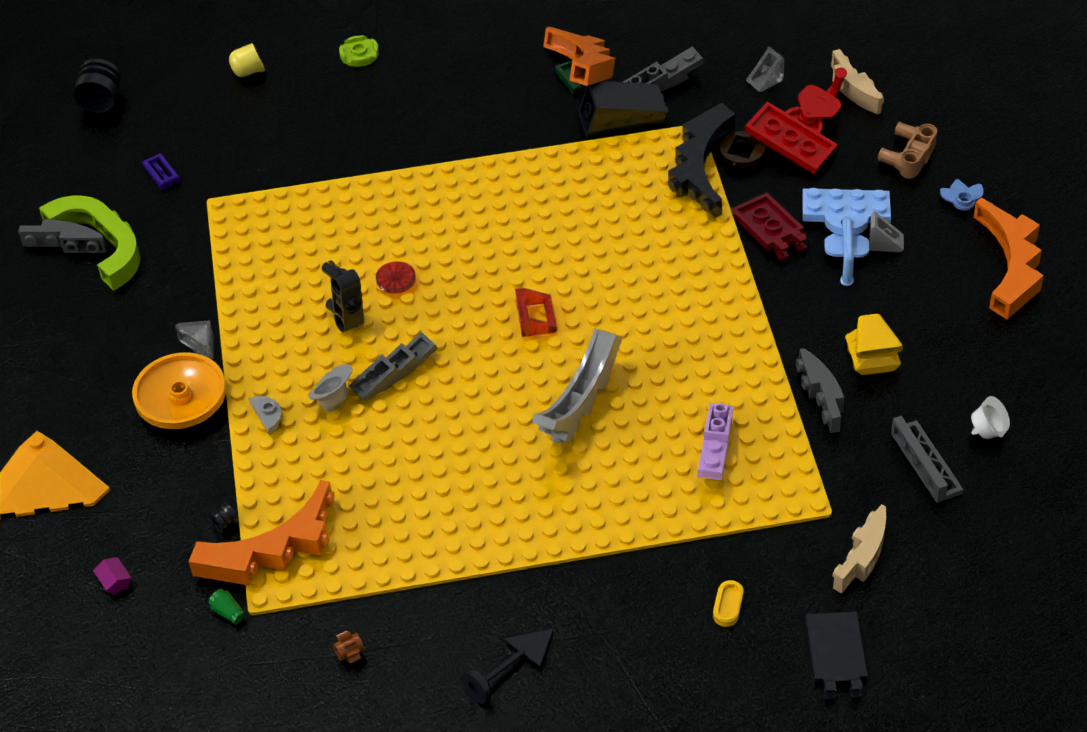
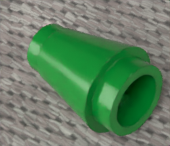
(226, 606)

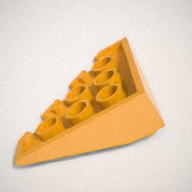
(46, 477)

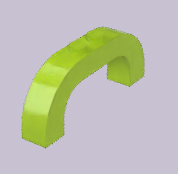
(87, 210)

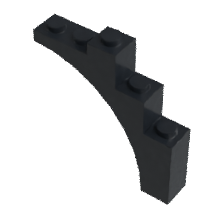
(699, 139)

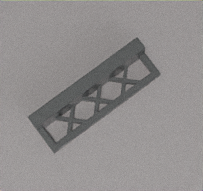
(922, 463)

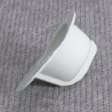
(990, 419)

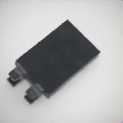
(836, 652)

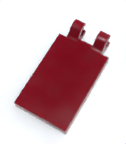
(770, 225)

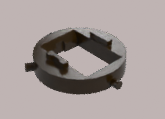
(739, 162)

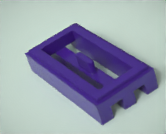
(166, 181)

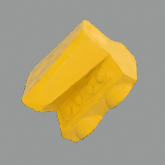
(873, 346)

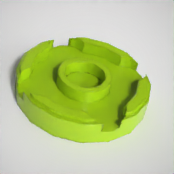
(359, 51)

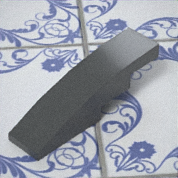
(390, 369)

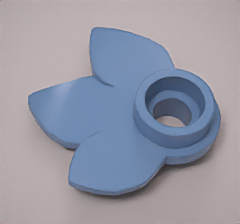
(962, 196)

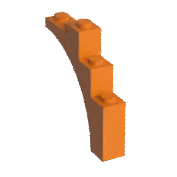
(588, 55)
(1022, 257)
(240, 560)

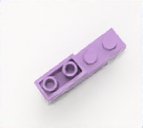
(715, 441)

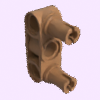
(917, 151)

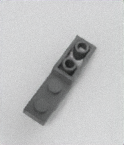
(671, 72)
(64, 234)
(822, 386)

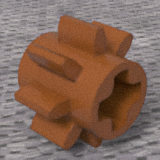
(348, 646)

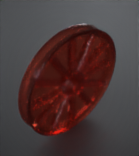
(395, 277)

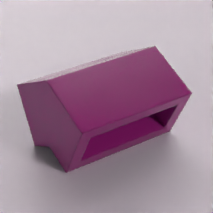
(113, 575)

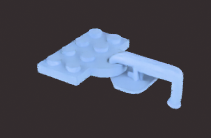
(845, 215)

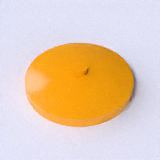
(179, 390)

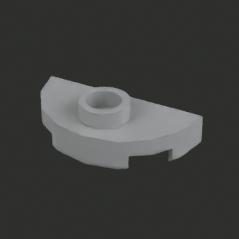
(267, 411)

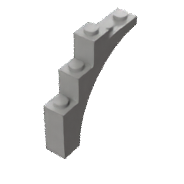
(577, 400)

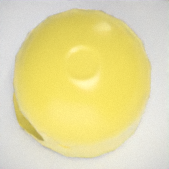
(245, 61)

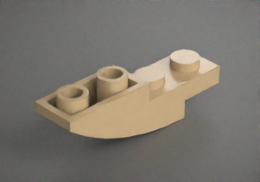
(857, 86)
(865, 551)

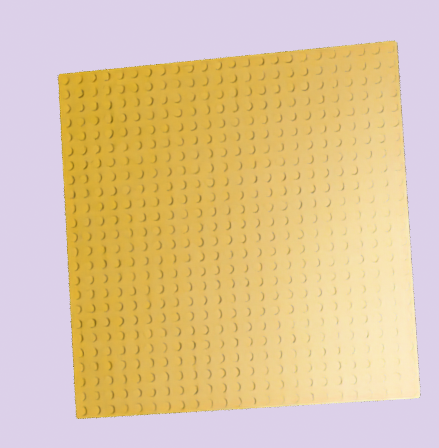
(445, 464)

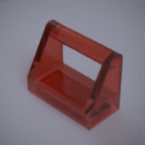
(530, 326)

